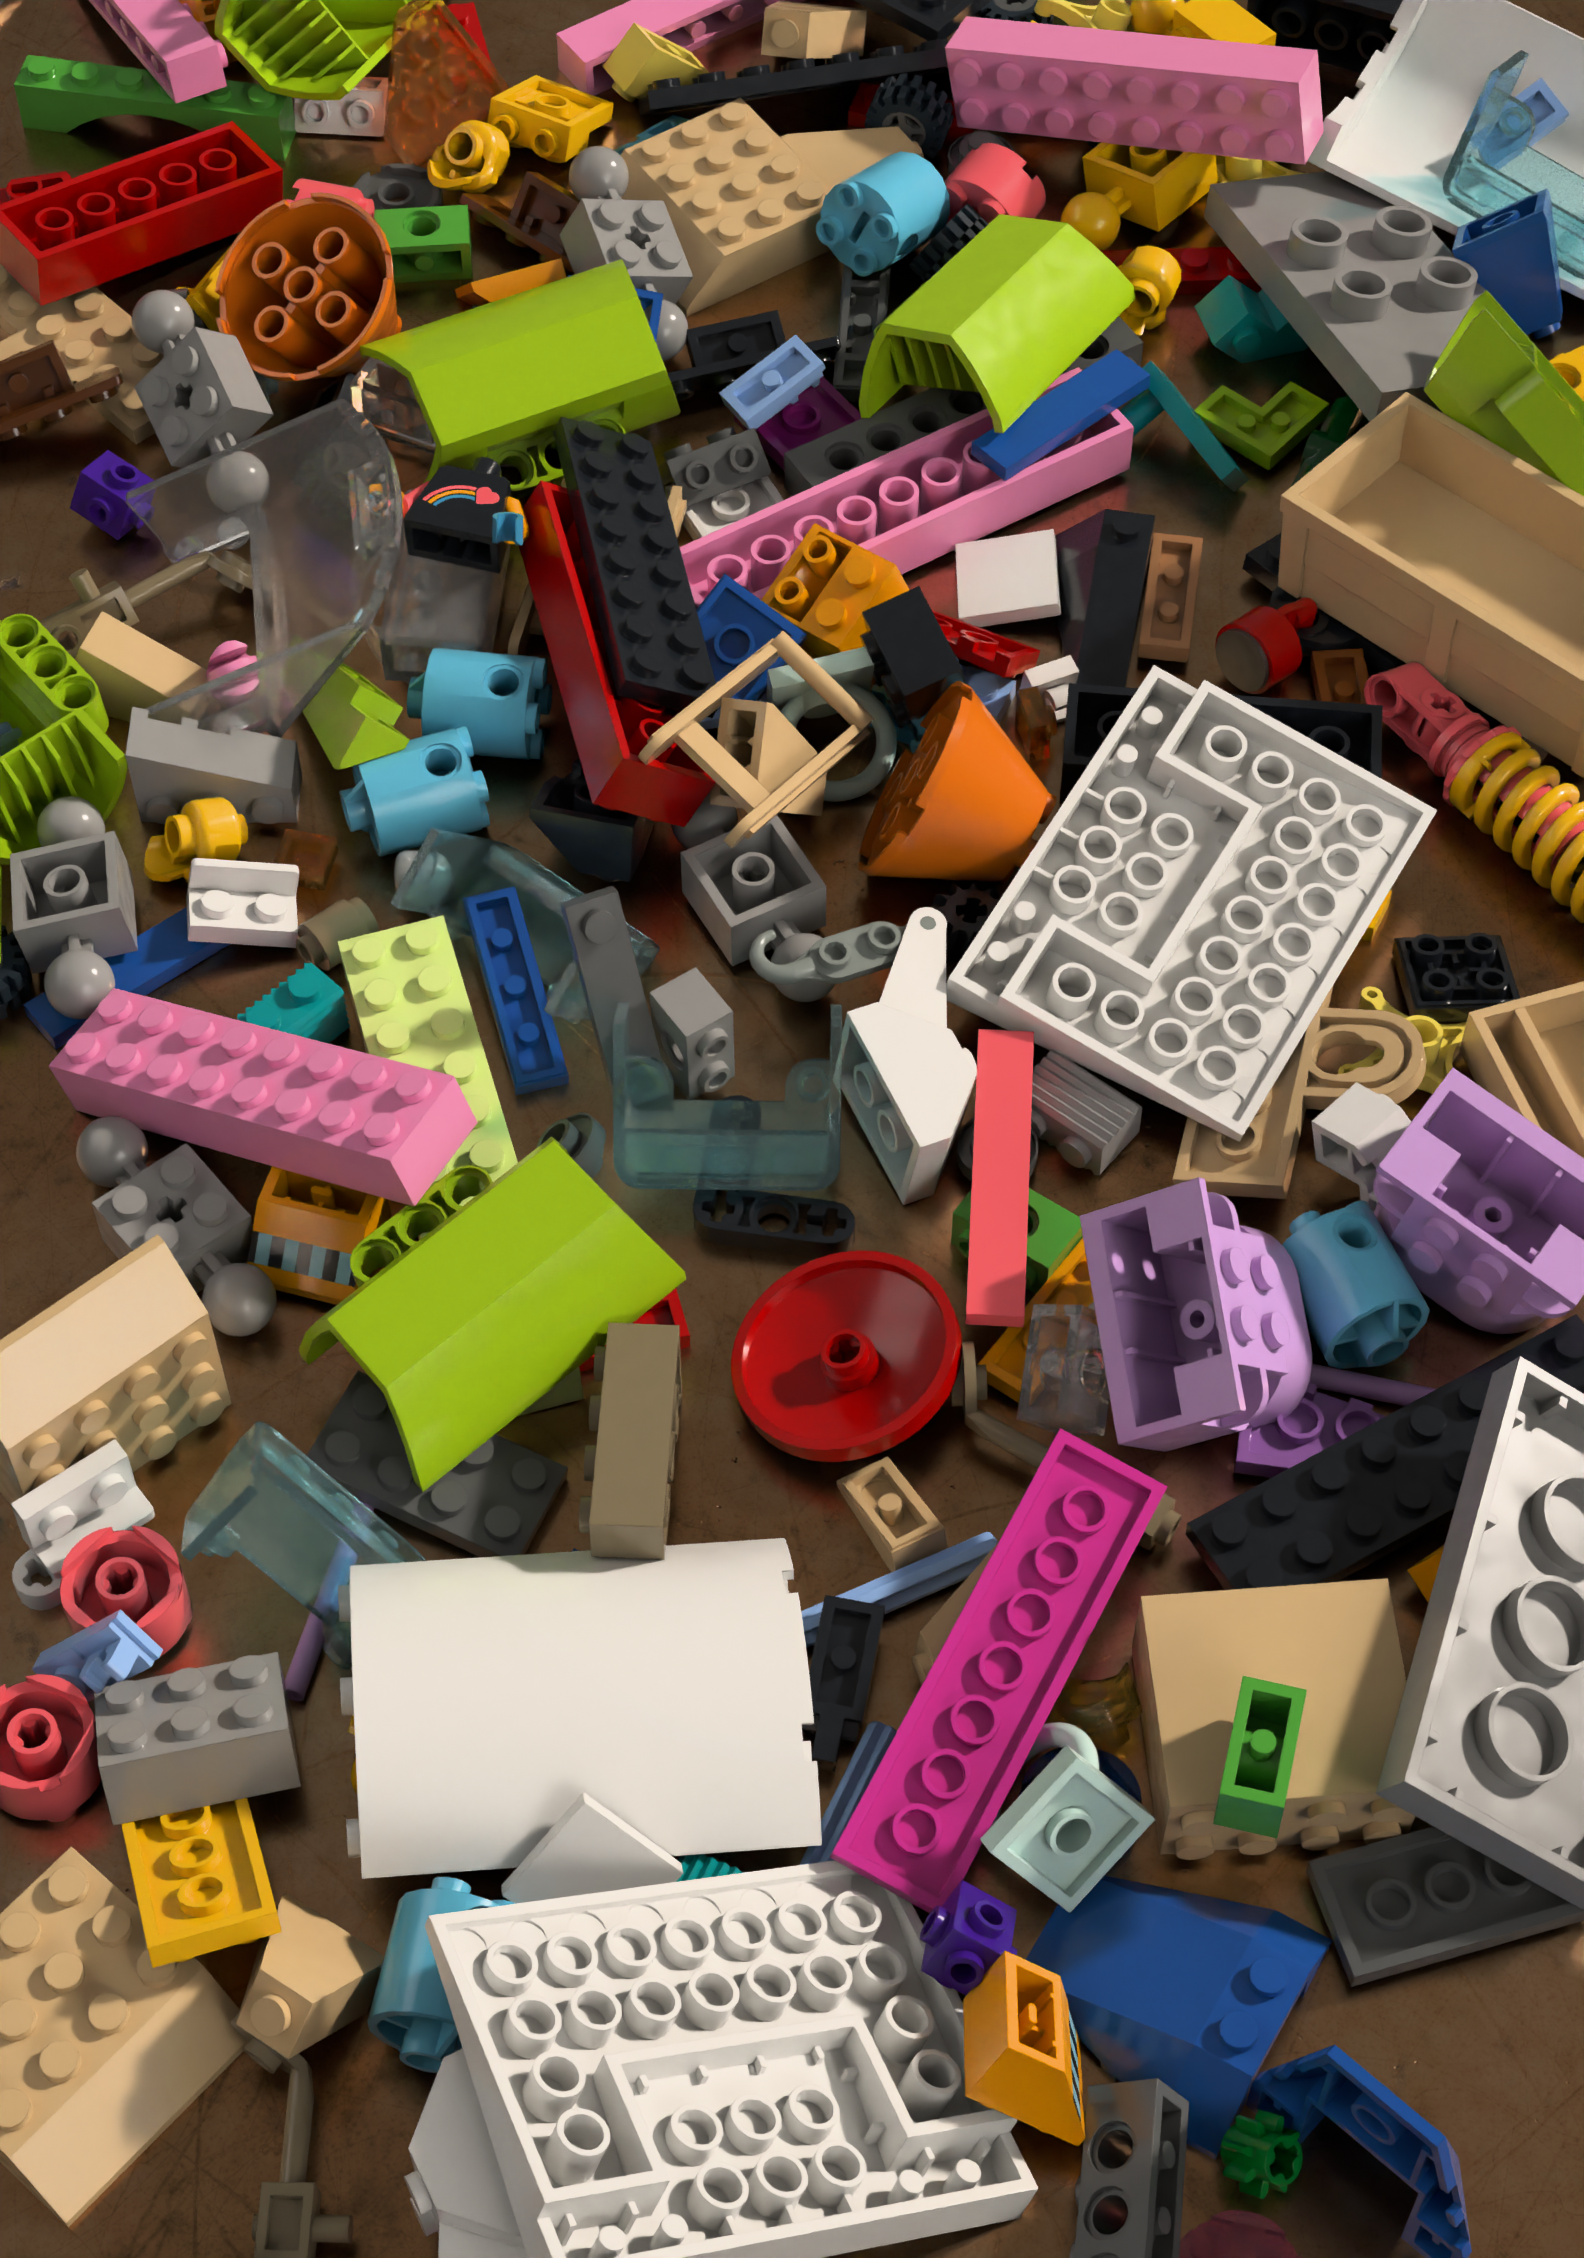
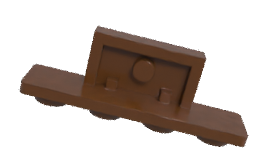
(534, 220)
(40, 386)

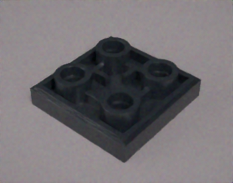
(1453, 974)

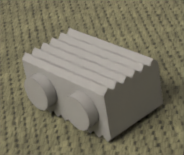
(1081, 1114)

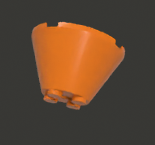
(308, 288)
(957, 803)

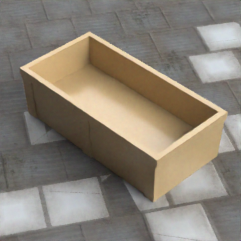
(1451, 565)

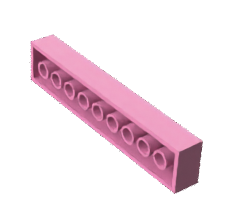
(910, 502)

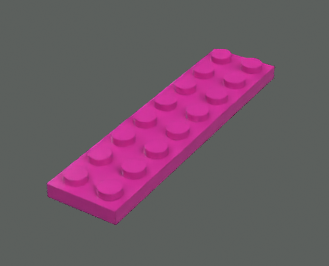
(999, 1673)

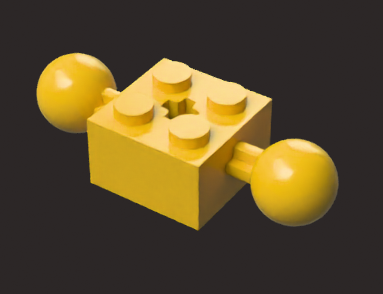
(1200, 19)
(1137, 185)

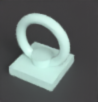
(854, 674)
(1067, 1821)

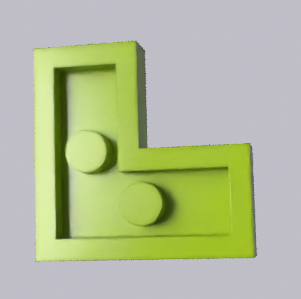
(1266, 431)

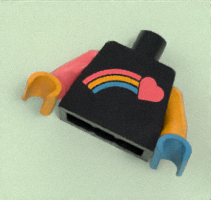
(464, 517)

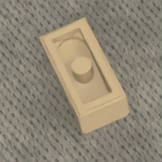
(892, 1514)

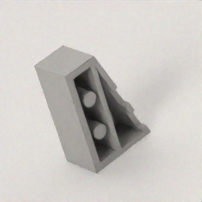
(185, 763)

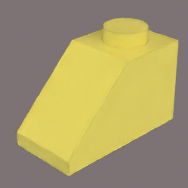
(648, 58)

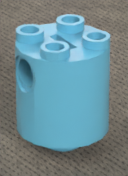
(884, 212)
(488, 693)
(417, 790)
(1354, 1287)
(409, 1997)

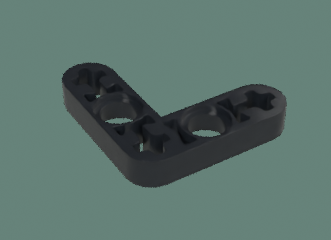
(746, 1207)

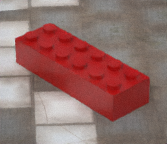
(136, 212)

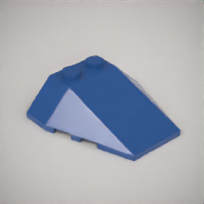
(1180, 1990)
(1386, 2127)

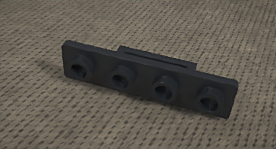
(733, 347)

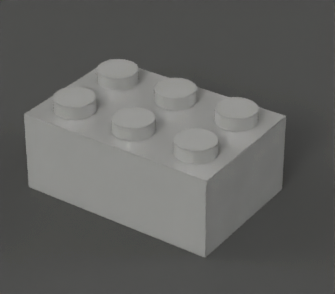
(195, 1738)

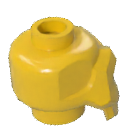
(469, 158)
(1155, 282)
(201, 830)

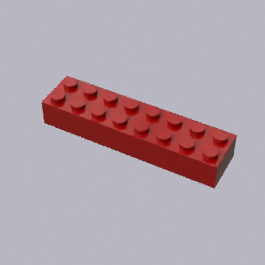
(604, 726)

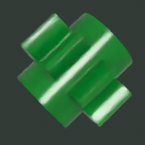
(1261, 2153)

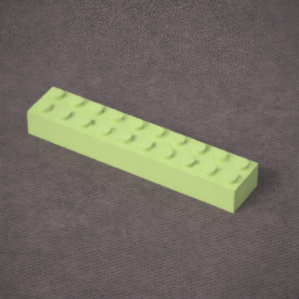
(419, 1014)

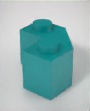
(1246, 323)

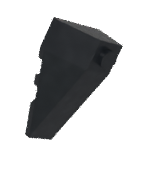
(1102, 592)
(586, 834)

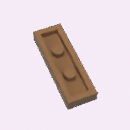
(1170, 597)

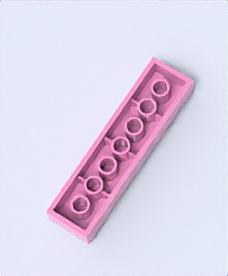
(1136, 89)
(266, 1095)

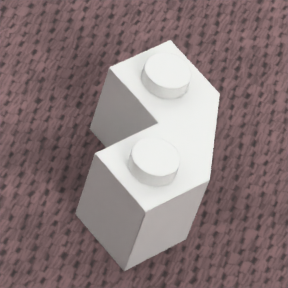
(1357, 1135)

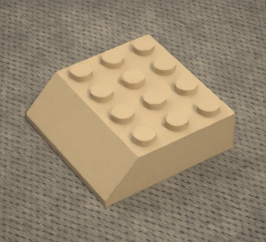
(734, 199)
(1534, 1059)
(106, 1363)
(95, 2037)

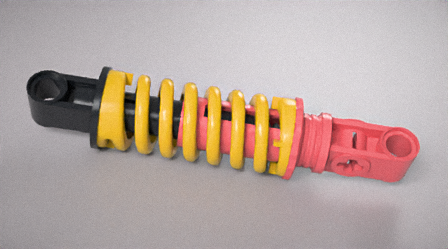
(1490, 778)

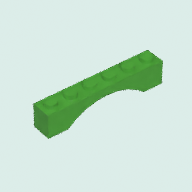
(67, 93)

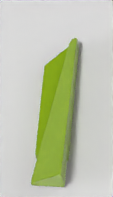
(354, 719)

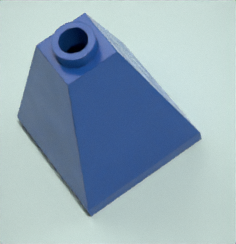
(1517, 261)

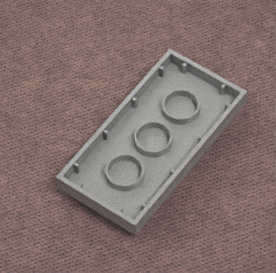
(1350, 276)
(1497, 1676)

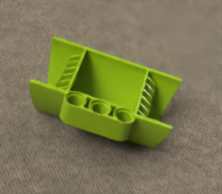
(307, 44)
(999, 318)
(515, 366)
(1510, 393)
(61, 729)
(490, 1299)

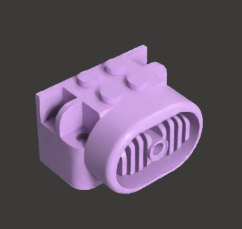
(1485, 1210)
(1194, 1318)

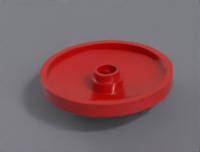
(846, 1356)

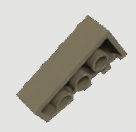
(634, 1441)

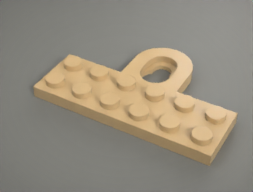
(91, 339)
(1267, 1152)

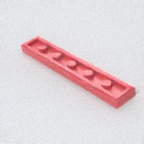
(1000, 1179)

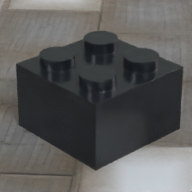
(909, 657)

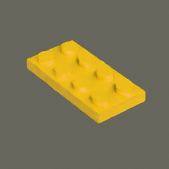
(200, 1881)

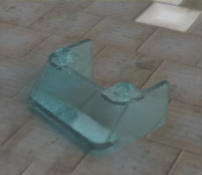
(1499, 168)
(465, 865)
(725, 1141)
(292, 1527)

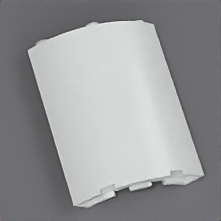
(1423, 90)
(545, 1676)

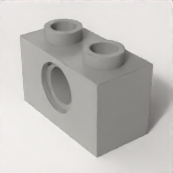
(694, 1033)

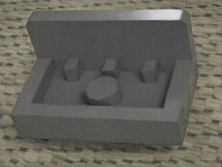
(717, 467)

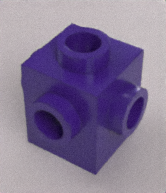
(102, 494)
(966, 1937)

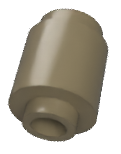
(338, 922)

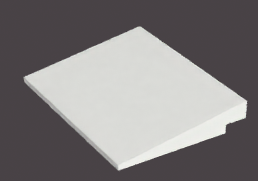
(1191, 902)
(723, 2070)

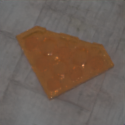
(434, 80)

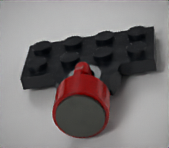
(1272, 640)

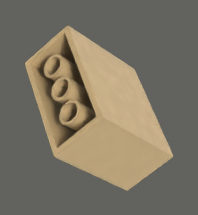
(1313, 1637)

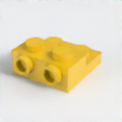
(548, 117)

